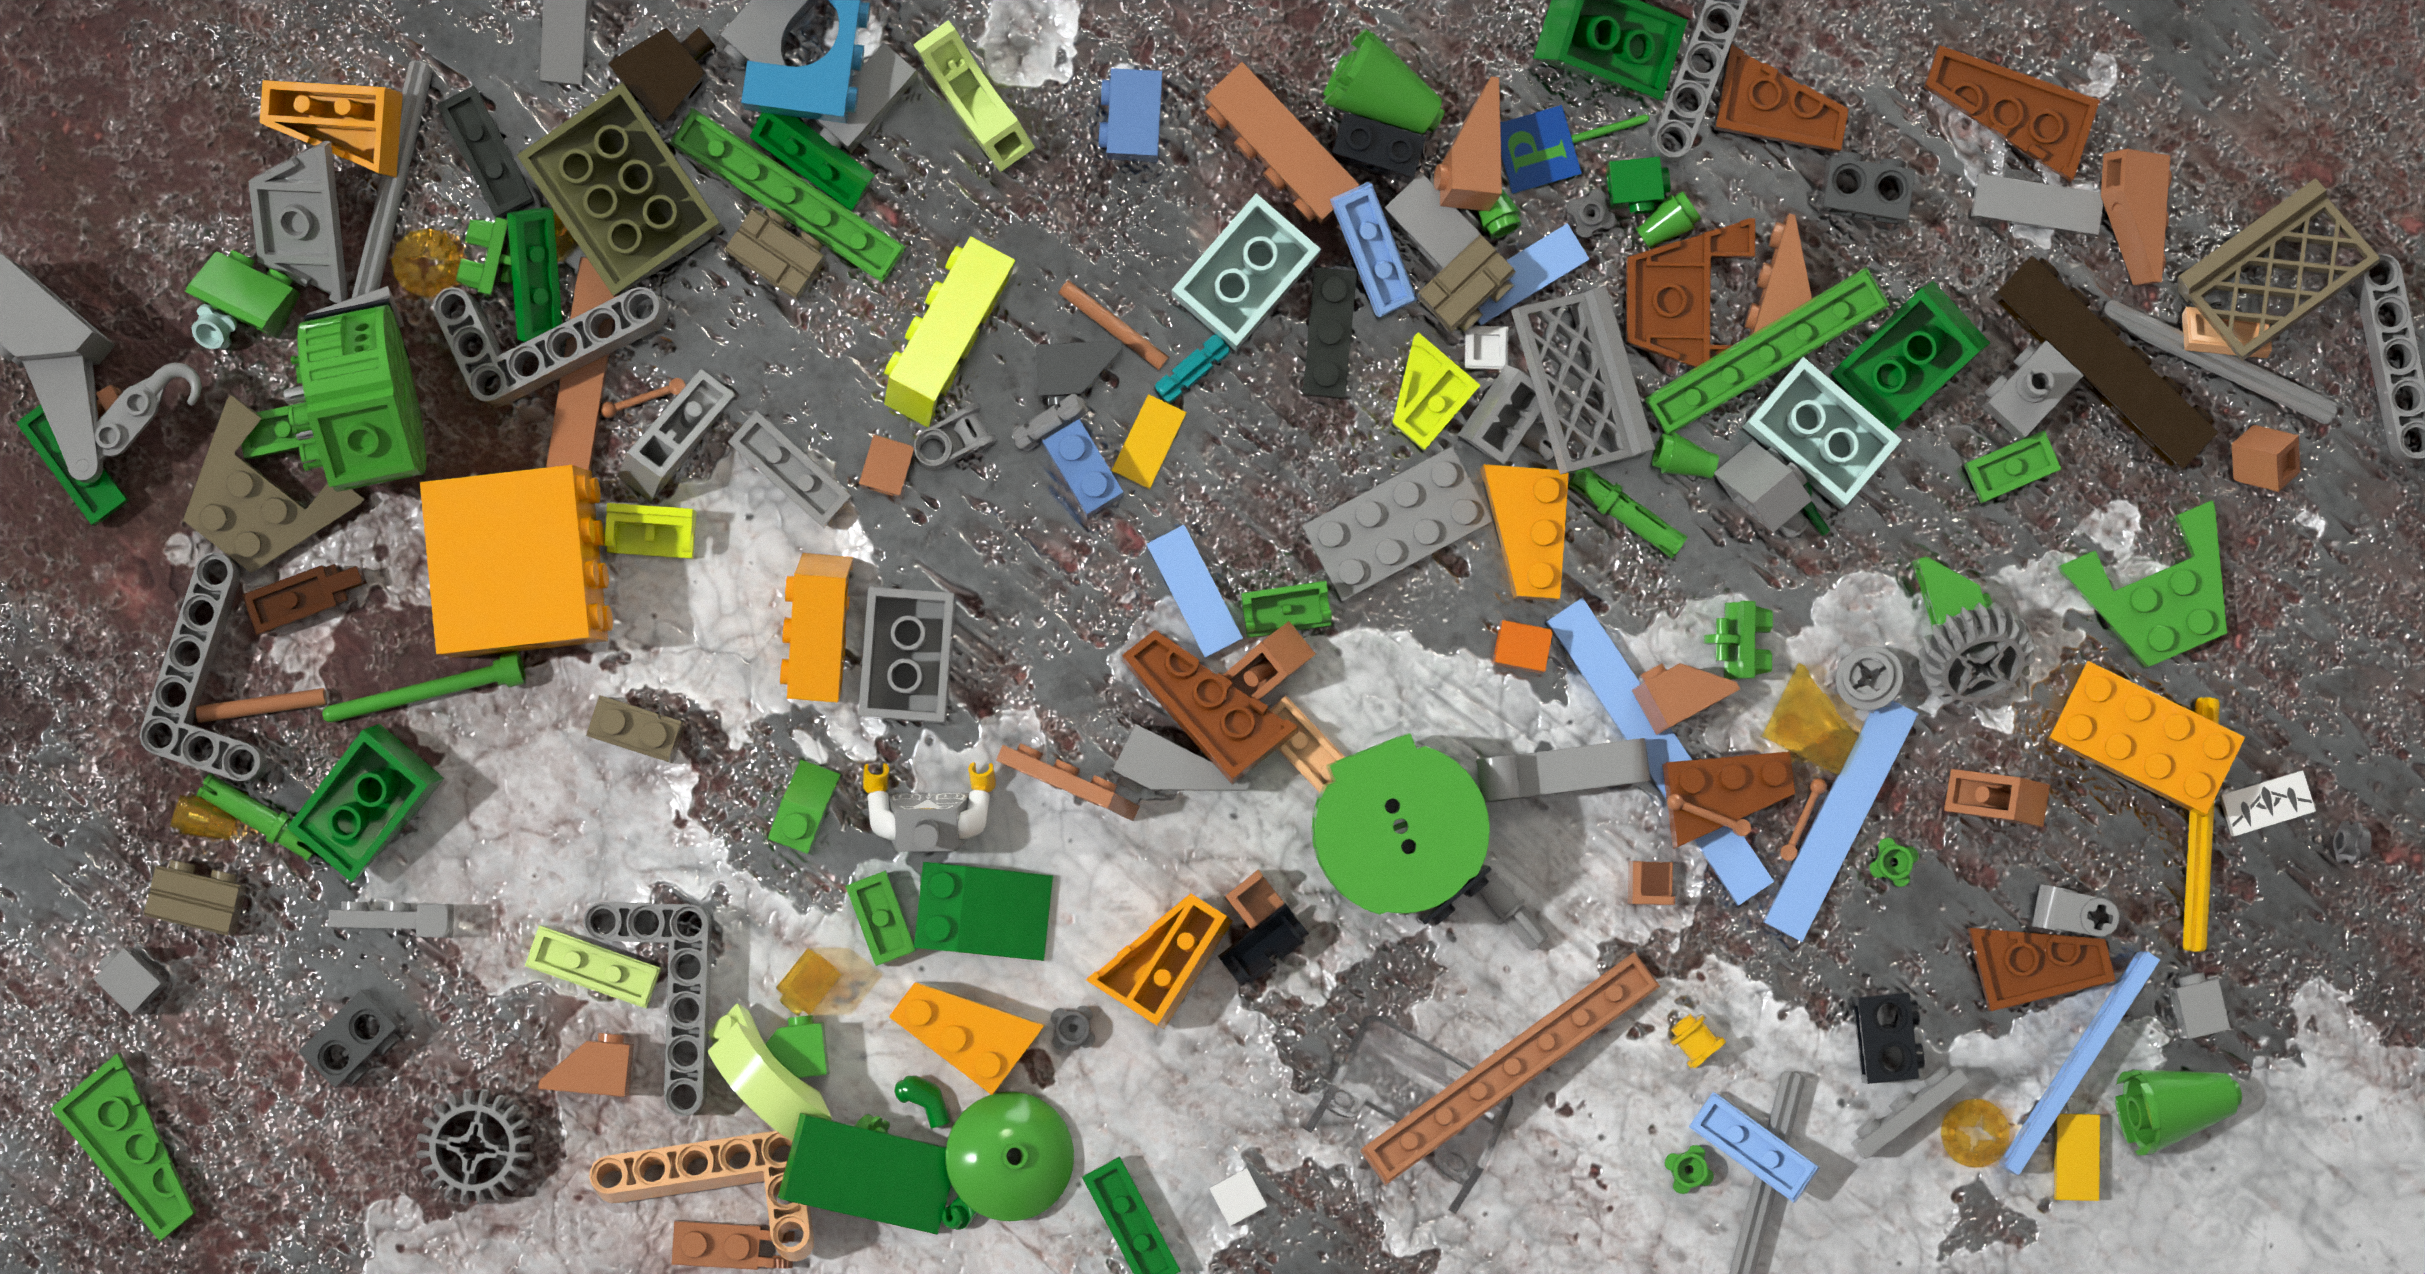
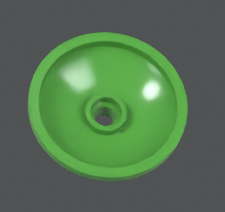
(979, 1161)

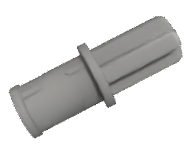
(1513, 913)

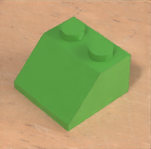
(245, 293)

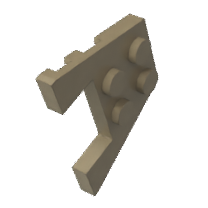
(245, 509)

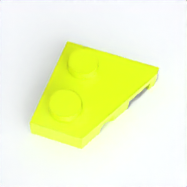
(1430, 393)

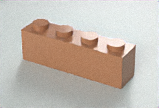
(1279, 142)

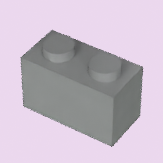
(1433, 229)

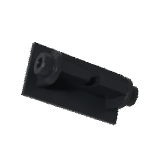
(1275, 935)

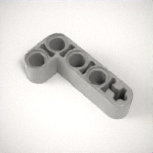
(1563, 770)

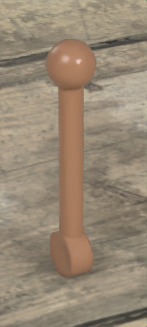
(609, 409)
(1740, 827)
(1788, 851)

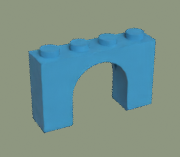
(817, 89)

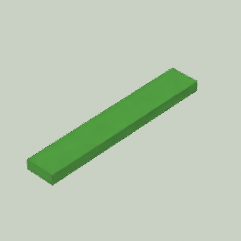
(787, 195)
(1767, 351)

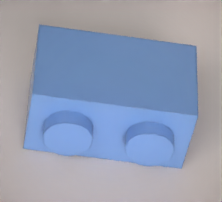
(1132, 116)
(1083, 468)

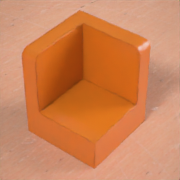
(1522, 647)

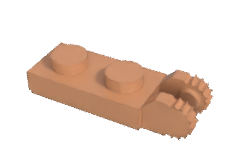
(724, 1245)

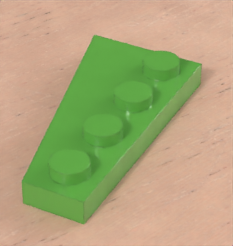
(122, 1140)

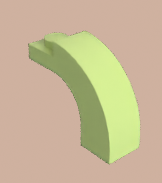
(973, 96)
(759, 1076)

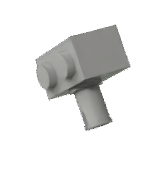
(2031, 389)
(1507, 417)
(1767, 488)

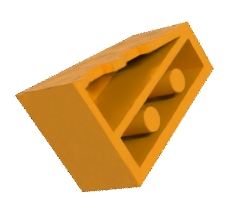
(356, 119)
(1530, 527)
(816, 627)
(1164, 961)
(966, 1033)

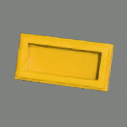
(1148, 442)
(2077, 1157)

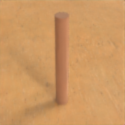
(1113, 325)
(261, 705)

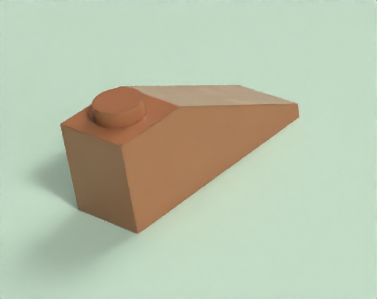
(1472, 165)

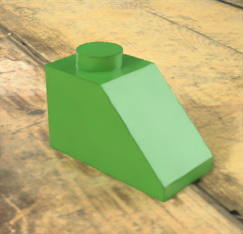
(1946, 590)
(804, 807)
(801, 1047)

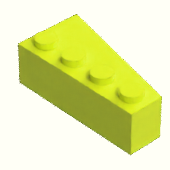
(946, 330)

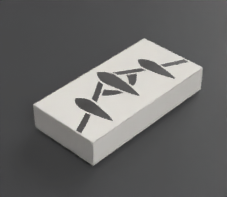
(2267, 803)

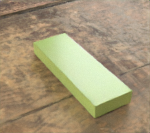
(593, 966)

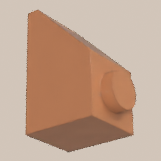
(1270, 662)
(1679, 693)
(1997, 797)
(594, 1068)

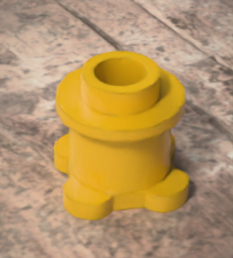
(1695, 1039)

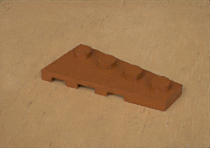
(2023, 110)

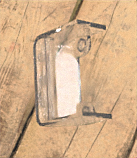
(1397, 1075)

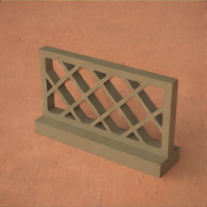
(2250, 246)

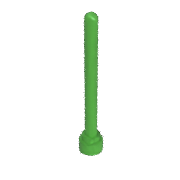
(506, 670)

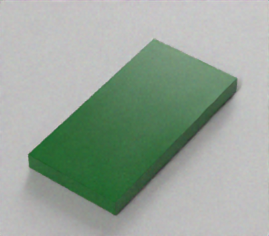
(866, 1174)

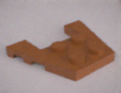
(1672, 293)

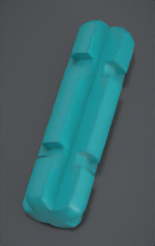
(1192, 368)

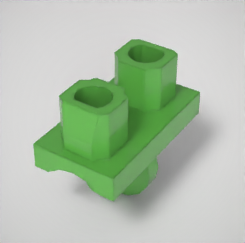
(482, 275)
(1736, 640)

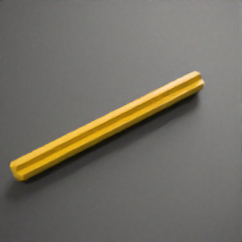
(2199, 859)

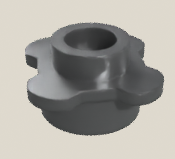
(1594, 202)
(2351, 842)
(1079, 1017)

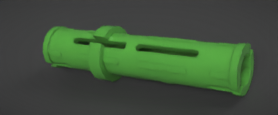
(1632, 514)
(253, 814)

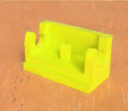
(650, 530)

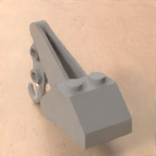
(59, 359)

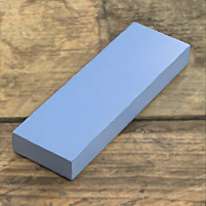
(1373, 249)
(1538, 268)
(1194, 591)
(1754, 1147)

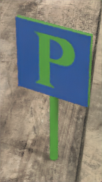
(1542, 151)

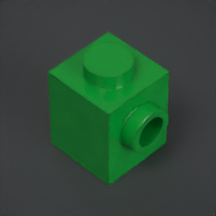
(1637, 184)

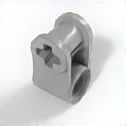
(955, 437)
(2068, 911)

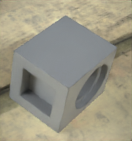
(129, 979)
(2198, 1006)

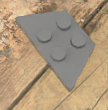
(300, 221)

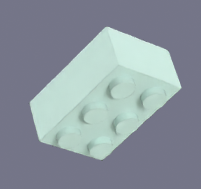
(1246, 272)
(1822, 432)

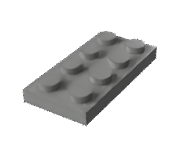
(1396, 524)

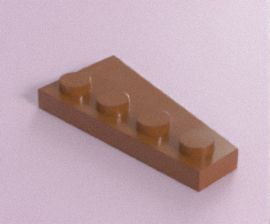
(1217, 716)

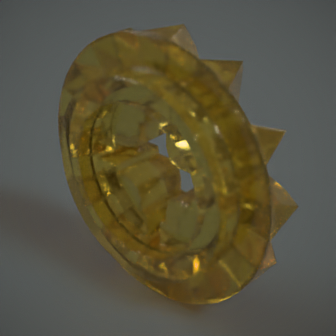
(438, 276)
(1958, 1143)

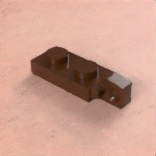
(300, 596)

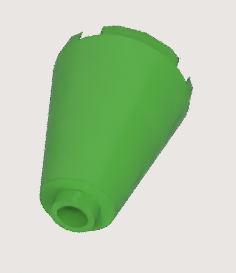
(1382, 88)
(2172, 1105)

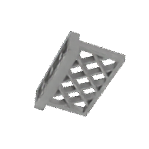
(1606, 374)

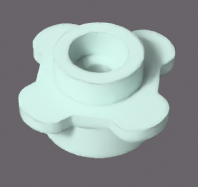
(213, 328)

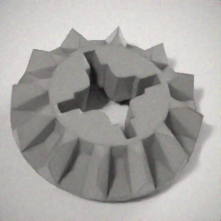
(1876, 660)

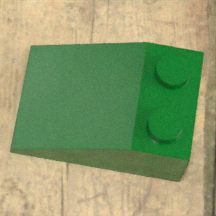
(1613, 43)
(1910, 356)
(365, 801)
(983, 911)

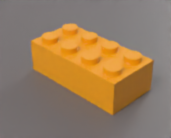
(2146, 738)

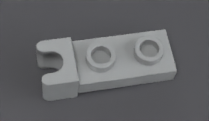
(429, 920)

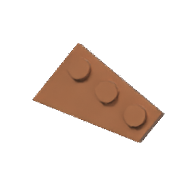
(1065, 777)

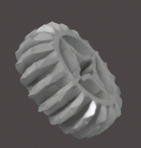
(1976, 655)
(478, 1126)

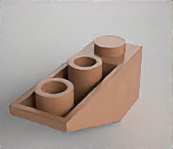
(2136, 203)
(1782, 281)

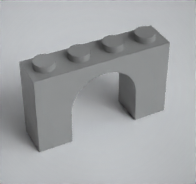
(761, 36)

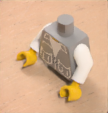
(928, 819)

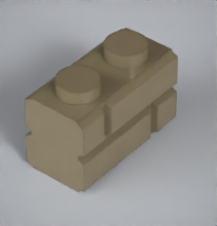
(776, 253)
(1467, 284)
(636, 729)
(195, 899)

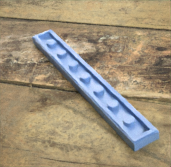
(1613, 685)

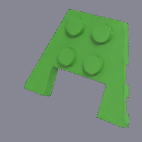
(2169, 608)

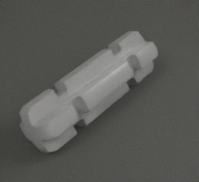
(1049, 422)

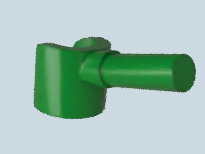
(1813, 514)

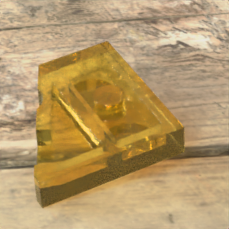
(1809, 724)

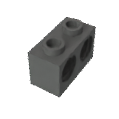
(1866, 201)
(345, 1031)

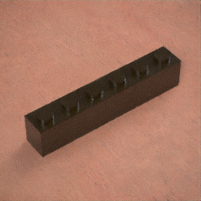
(2111, 370)

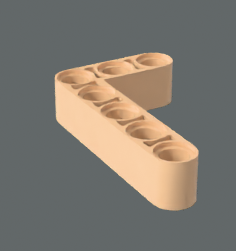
(717, 1175)

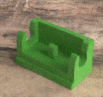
(1300, 604)

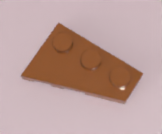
(1776, 108)
(1726, 787)
(2036, 966)

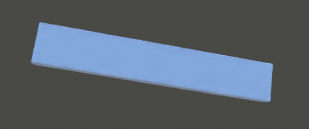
(1839, 820)
(2078, 1062)

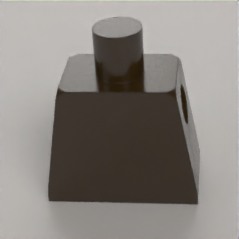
(664, 73)

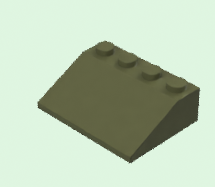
(620, 190)

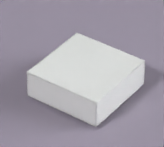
(1486, 348)
(1238, 1196)

